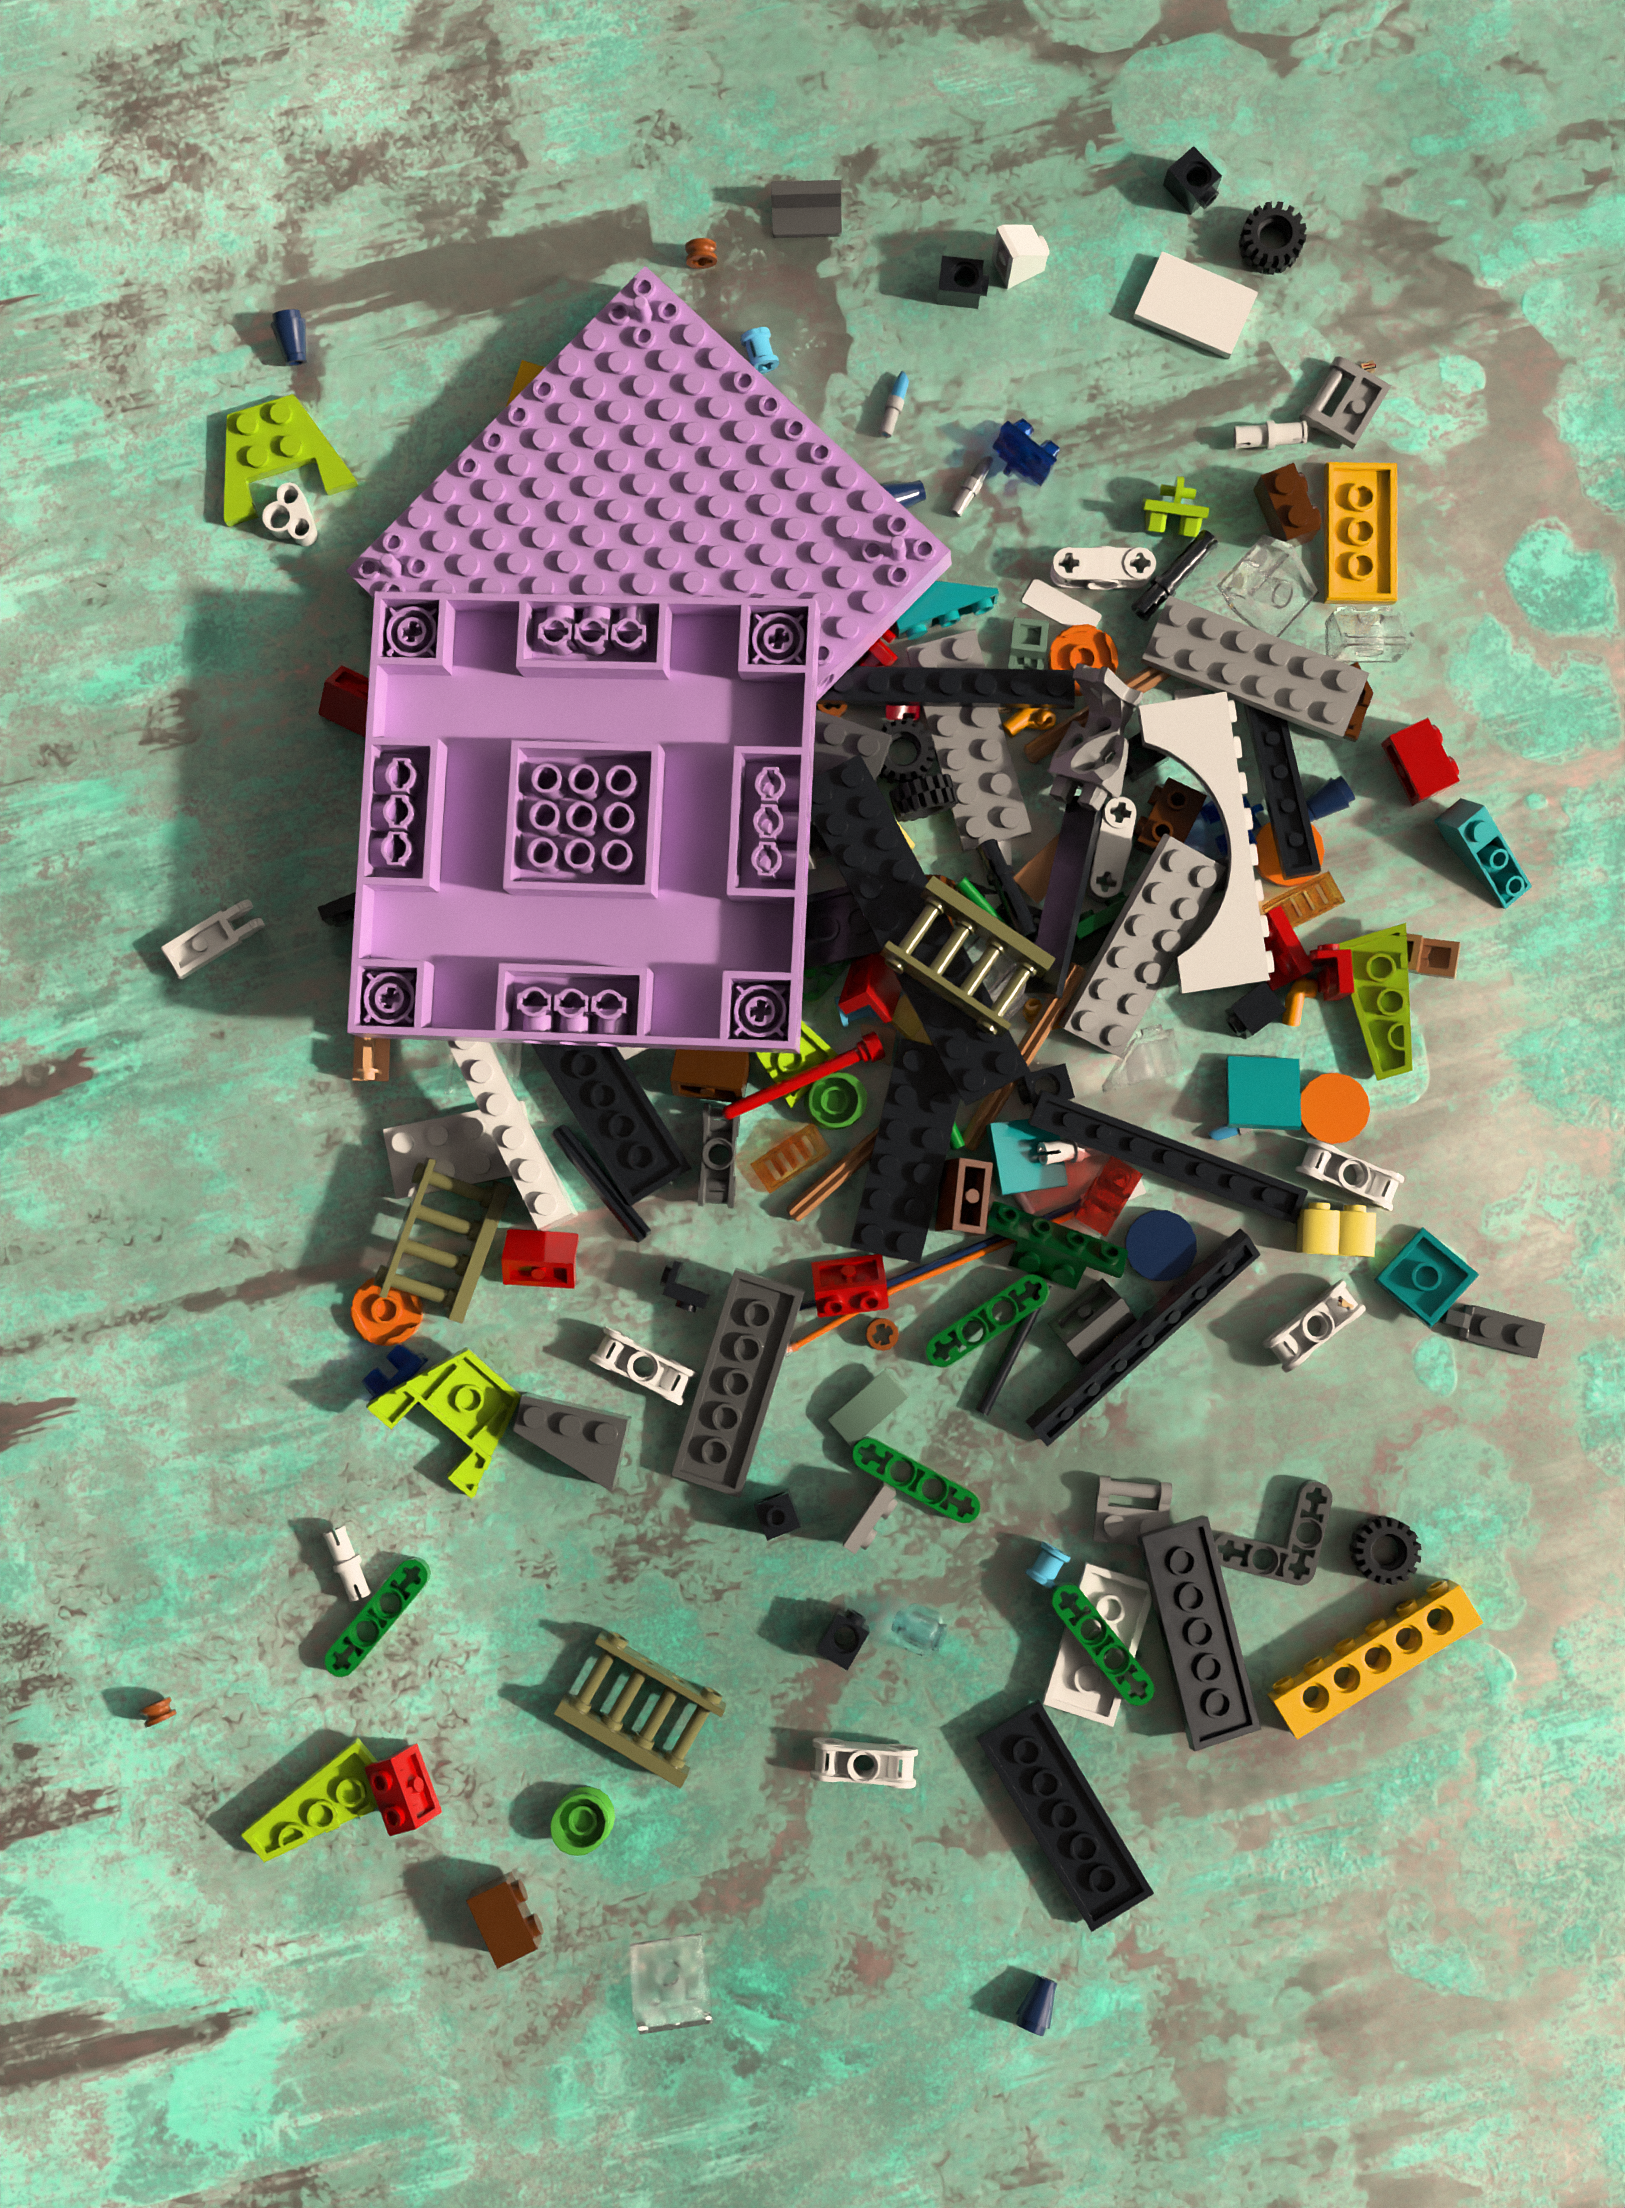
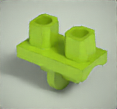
(1190, 515)

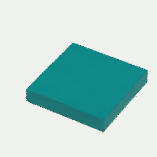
(1263, 1093)
(1016, 1158)
(1426, 1277)

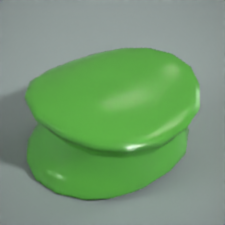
(835, 1101)
(582, 1821)

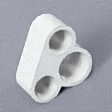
(298, 512)

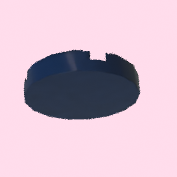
(1160, 1245)

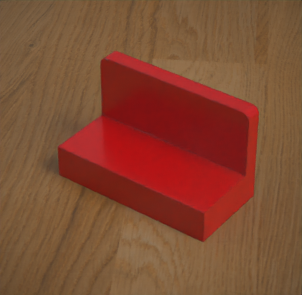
(346, 700)
(871, 984)
(540, 1258)

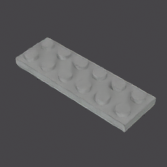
(1255, 668)
(973, 751)
(1142, 945)

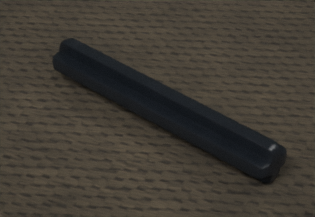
(600, 1183)

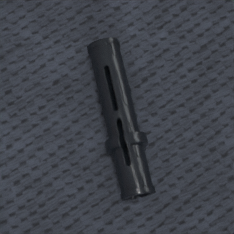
(1174, 575)
(1001, 877)

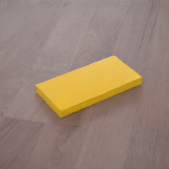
(1360, 533)

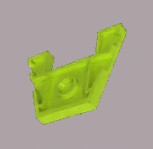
(271, 442)
(464, 1398)

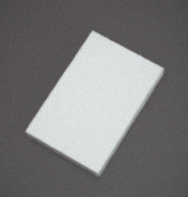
(1195, 305)

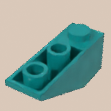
(943, 606)
(1483, 850)

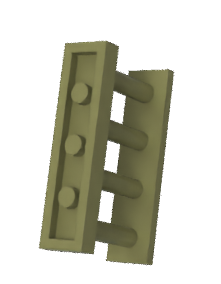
(999, 941)
(466, 1266)
(609, 1726)

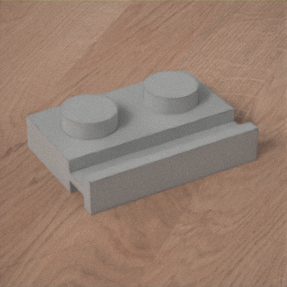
(880, 1505)

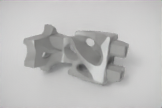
(1085, 765)

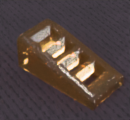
(1329, 889)
(817, 1142)

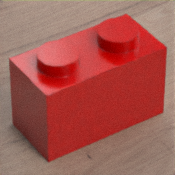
(1421, 761)

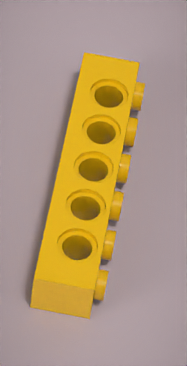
(1456, 1620)

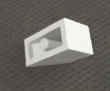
(1018, 253)

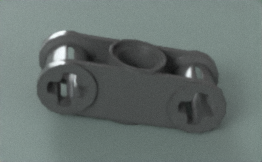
(714, 1176)

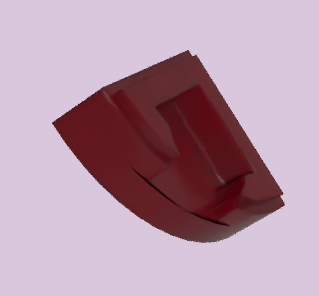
(898, 712)

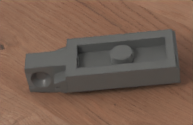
(1497, 1329)

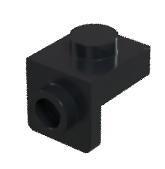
(686, 1297)

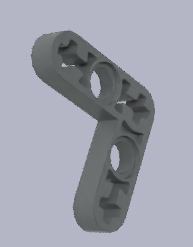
(1281, 1555)

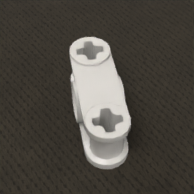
(1102, 568)
(1111, 849)
(1372, 1183)
(1294, 1343)
(623, 1360)
(884, 1756)

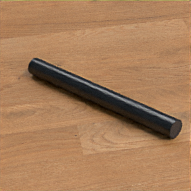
(1008, 1358)

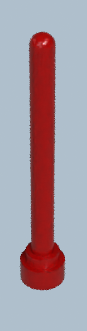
(867, 1049)

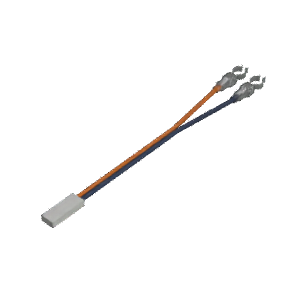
(942, 1265)

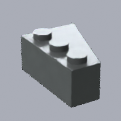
(576, 1435)

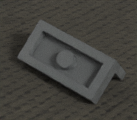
(806, 208)
(1092, 1321)

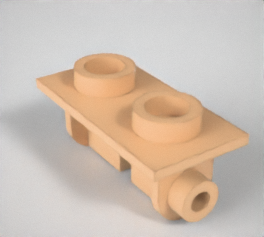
(371, 1059)

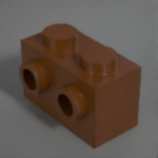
(1287, 506)
(1172, 813)
(710, 1074)
(964, 1197)
(505, 1919)

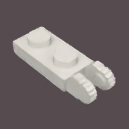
(210, 939)

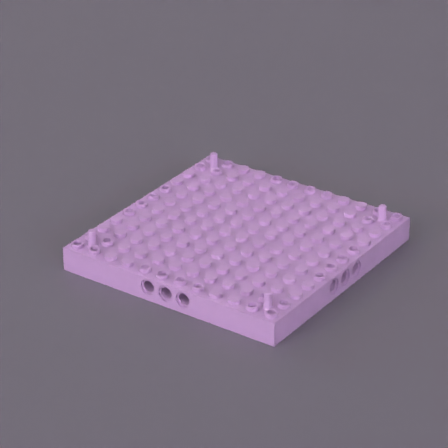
(663, 472)
(586, 820)

